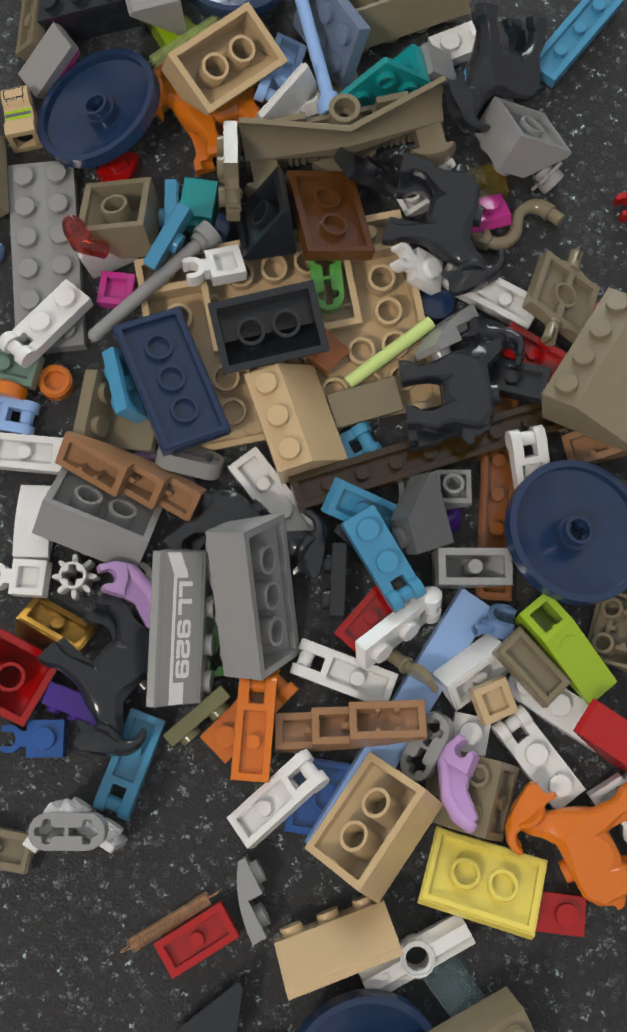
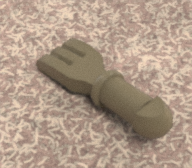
(417, 671)

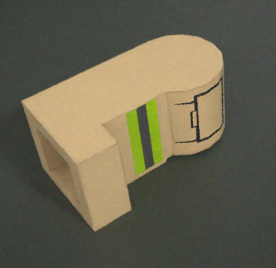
(20, 118)

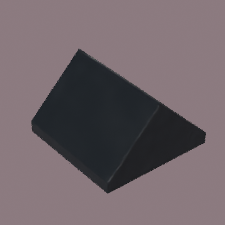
(267, 221)

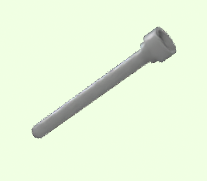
(204, 238)

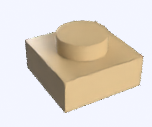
(493, 700)

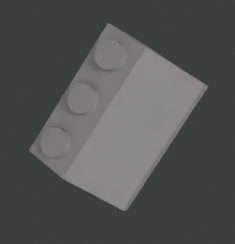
(95, 521)

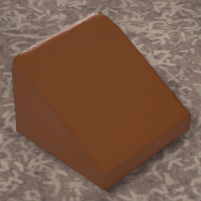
(328, 361)

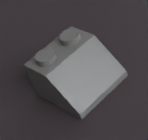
(520, 139)

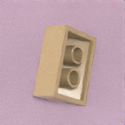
(223, 60)
(294, 418)
(374, 827)
(335, 946)

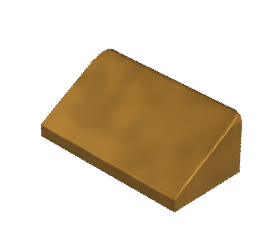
(48, 622)

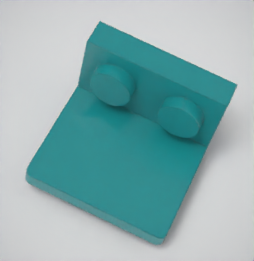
(391, 76)

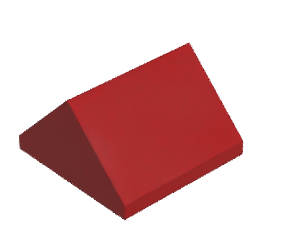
(21, 677)

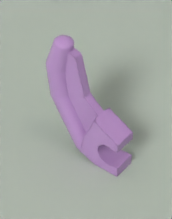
(129, 584)
(454, 781)

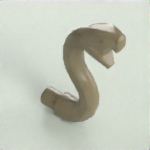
(546, 210)

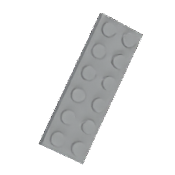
(41, 255)

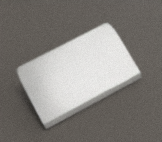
(290, 95)
(469, 669)

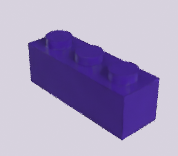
(67, 700)

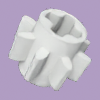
(70, 570)

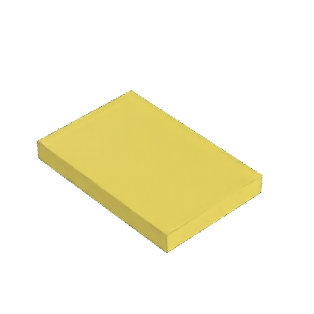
(483, 882)

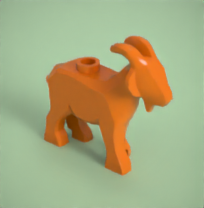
(200, 127)
(580, 836)

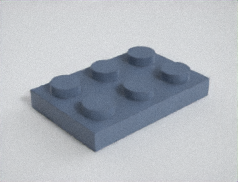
(341, 36)

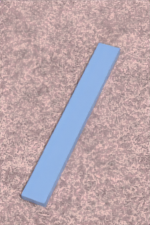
(446, 641)

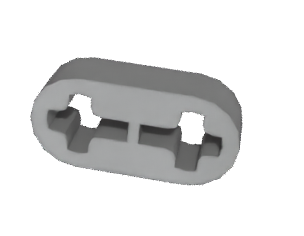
(192, 462)
(433, 752)
(68, 840)

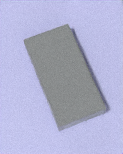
(48, 60)

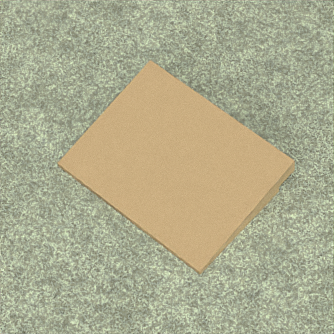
(373, 314)

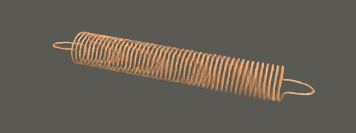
(169, 917)

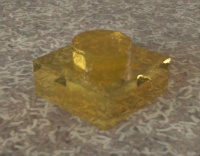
(490, 181)

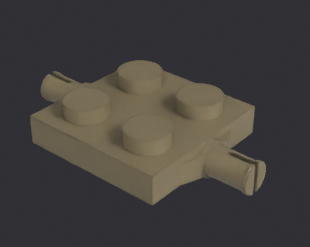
(228, 170)
(560, 296)

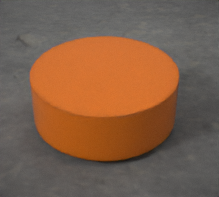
(56, 382)
(13, 390)

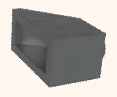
(421, 516)

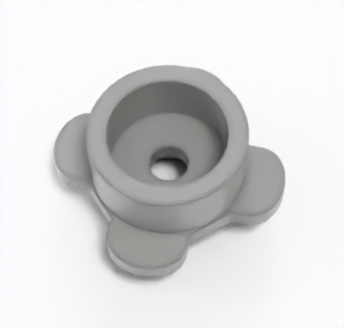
(547, 178)

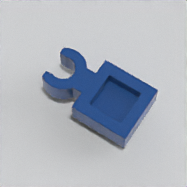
(41, 739)

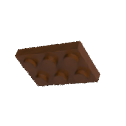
(328, 216)

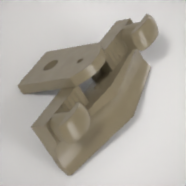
(357, 129)

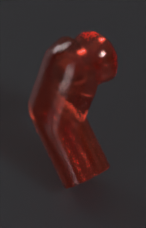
(81, 239)

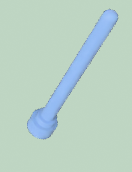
(316, 55)

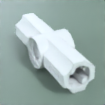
(439, 940)

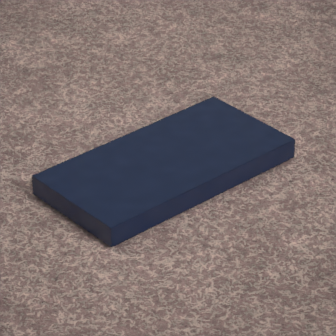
(171, 381)

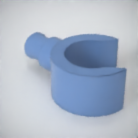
(497, 622)

